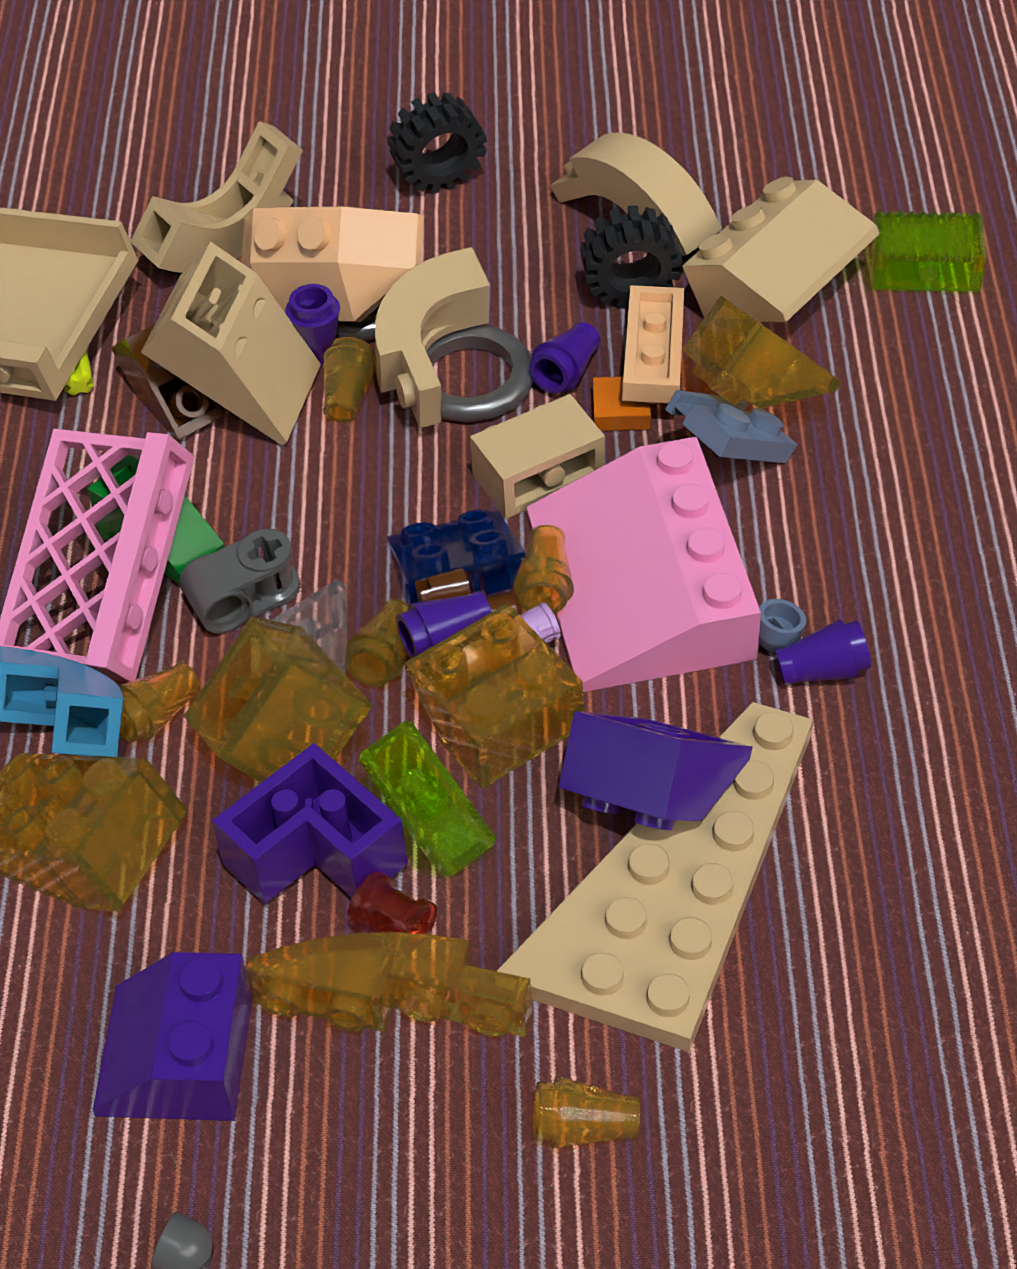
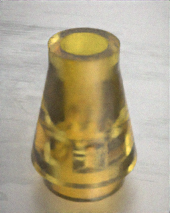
(347, 374)
(545, 571)
(376, 650)
(155, 700)
(582, 1114)

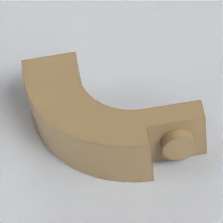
(643, 176)
(177, 232)
(416, 311)

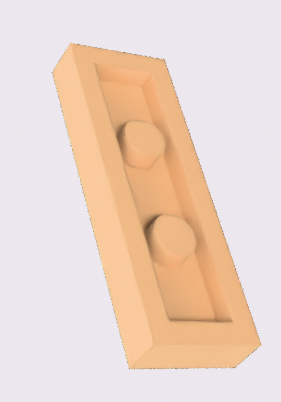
(653, 344)

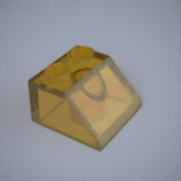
(752, 362)

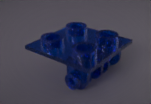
(470, 543)

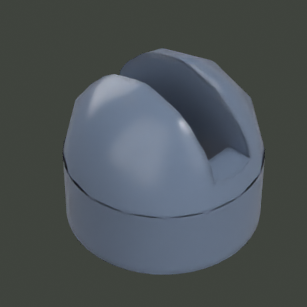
(780, 624)

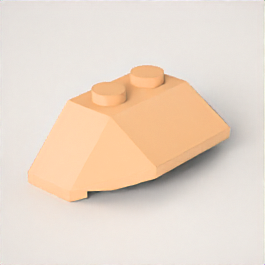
(343, 248)

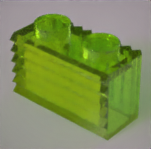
(928, 252)
(427, 799)

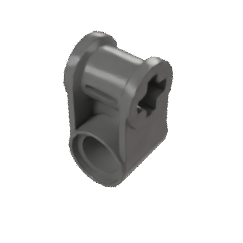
(238, 584)

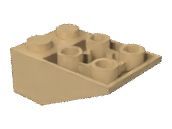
(234, 343)

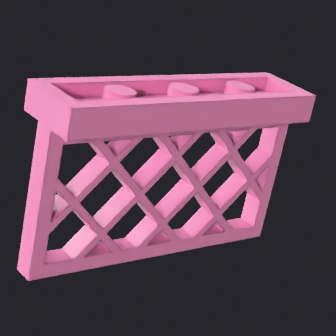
(138, 549)

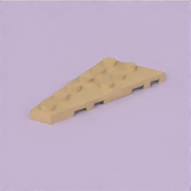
(661, 909)

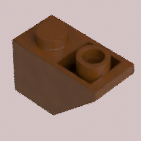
(165, 395)

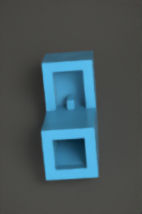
(61, 694)

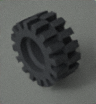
(425, 124)
(626, 235)

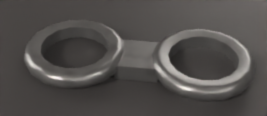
(477, 337)

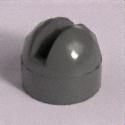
(183, 1245)

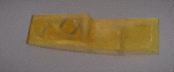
(366, 975)

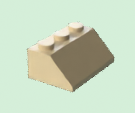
(779, 250)

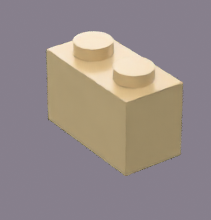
(536, 454)

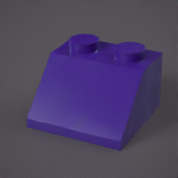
(648, 768)
(177, 1040)

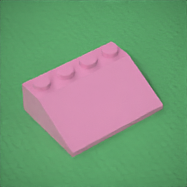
(650, 569)

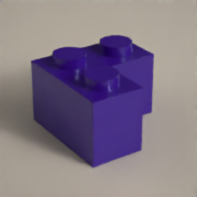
(307, 818)

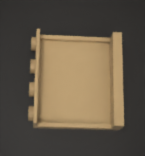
(54, 294)

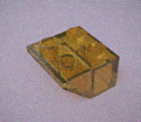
(496, 694)
(275, 700)

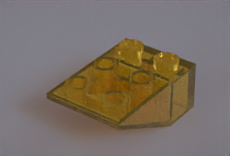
(83, 825)

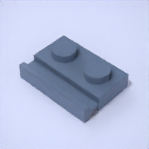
(731, 429)

